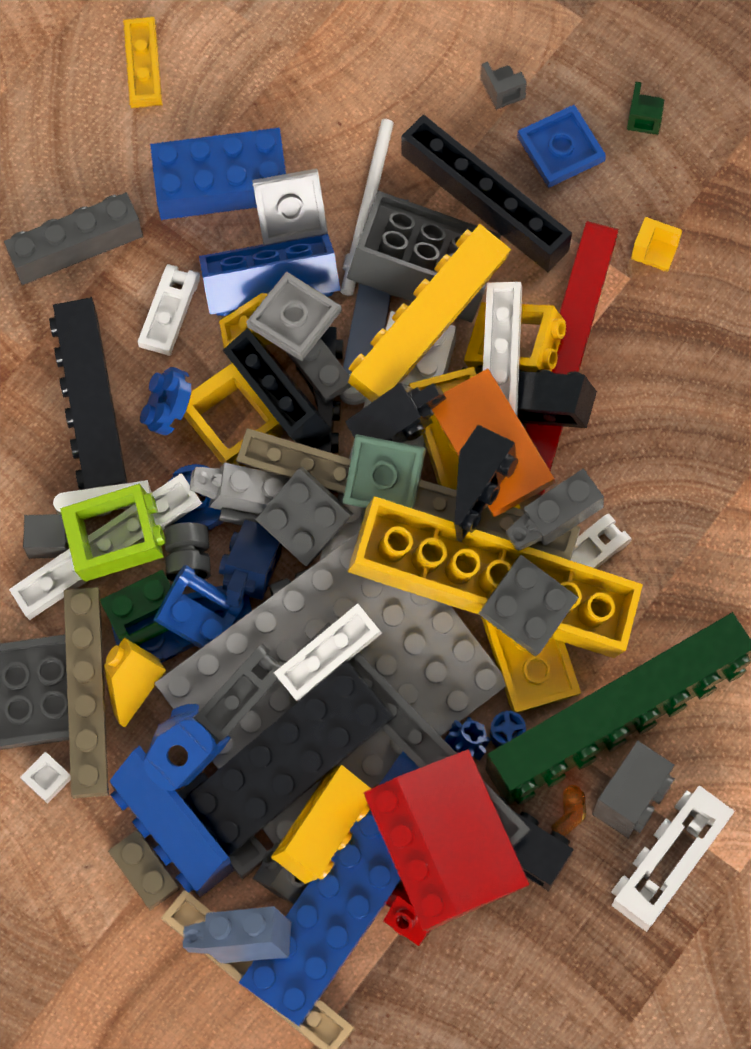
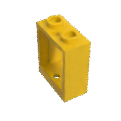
(545, 349)
(213, 392)

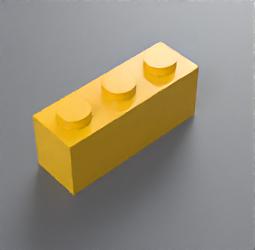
(323, 826)

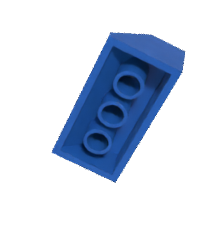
(243, 273)
(172, 826)

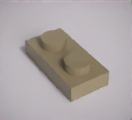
(143, 870)

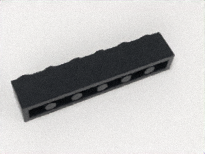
(486, 193)
(89, 394)

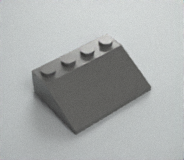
(404, 246)

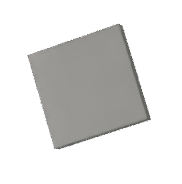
(290, 206)
(294, 316)

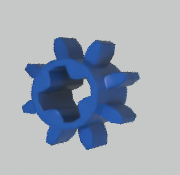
(469, 736)

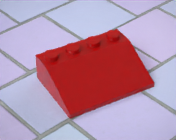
(446, 839)

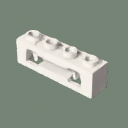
(636, 904)

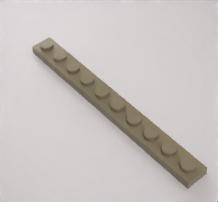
(331, 470)

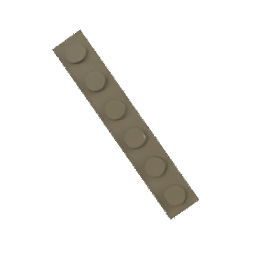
(85, 693)

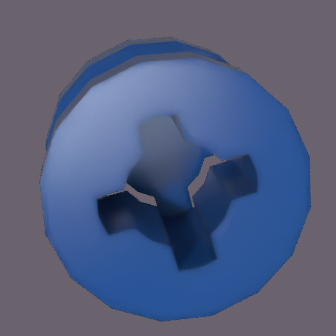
(507, 723)

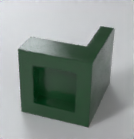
(645, 112)

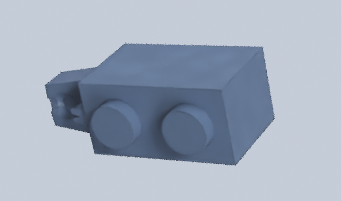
(240, 935)

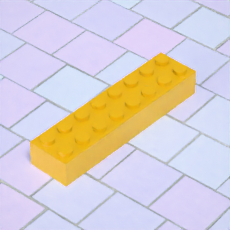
(426, 559)

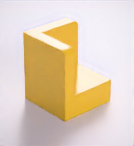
(656, 244)

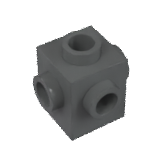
(278, 879)

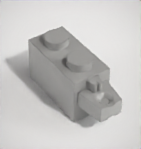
(237, 487)

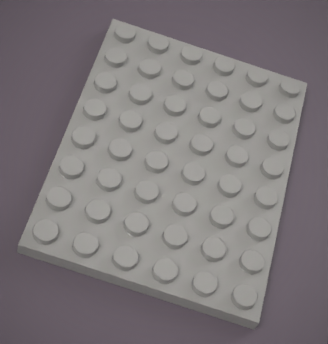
(420, 653)

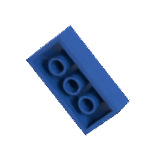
(214, 171)

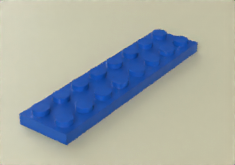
(330, 919)

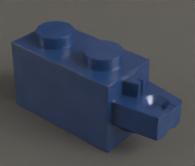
(250, 563)

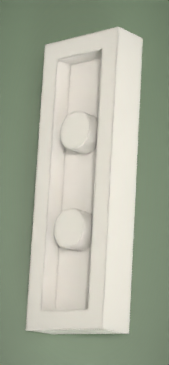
(327, 652)

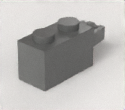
(556, 511)

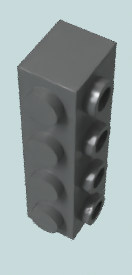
(73, 238)

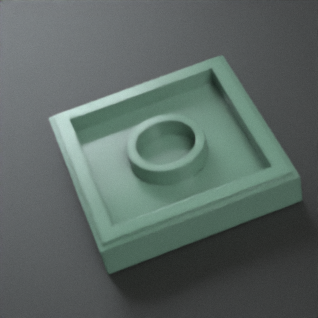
(383, 471)

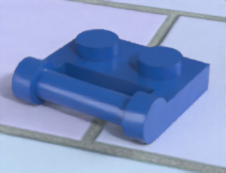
(190, 618)

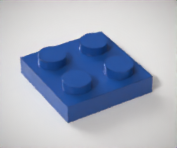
(561, 146)

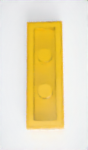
(142, 62)

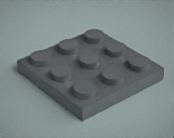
(33, 692)

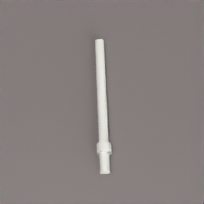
(368, 198)

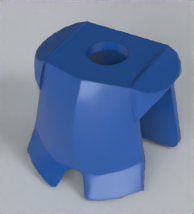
(188, 733)

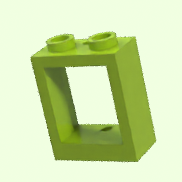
(91, 568)

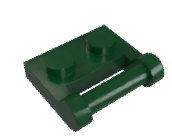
(135, 605)

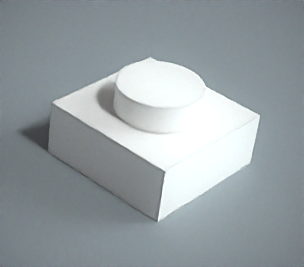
(46, 777)

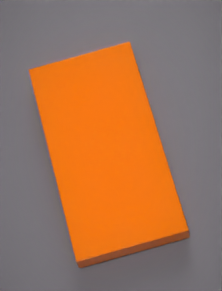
(484, 404)

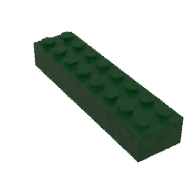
(619, 710)

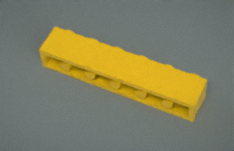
(430, 314)

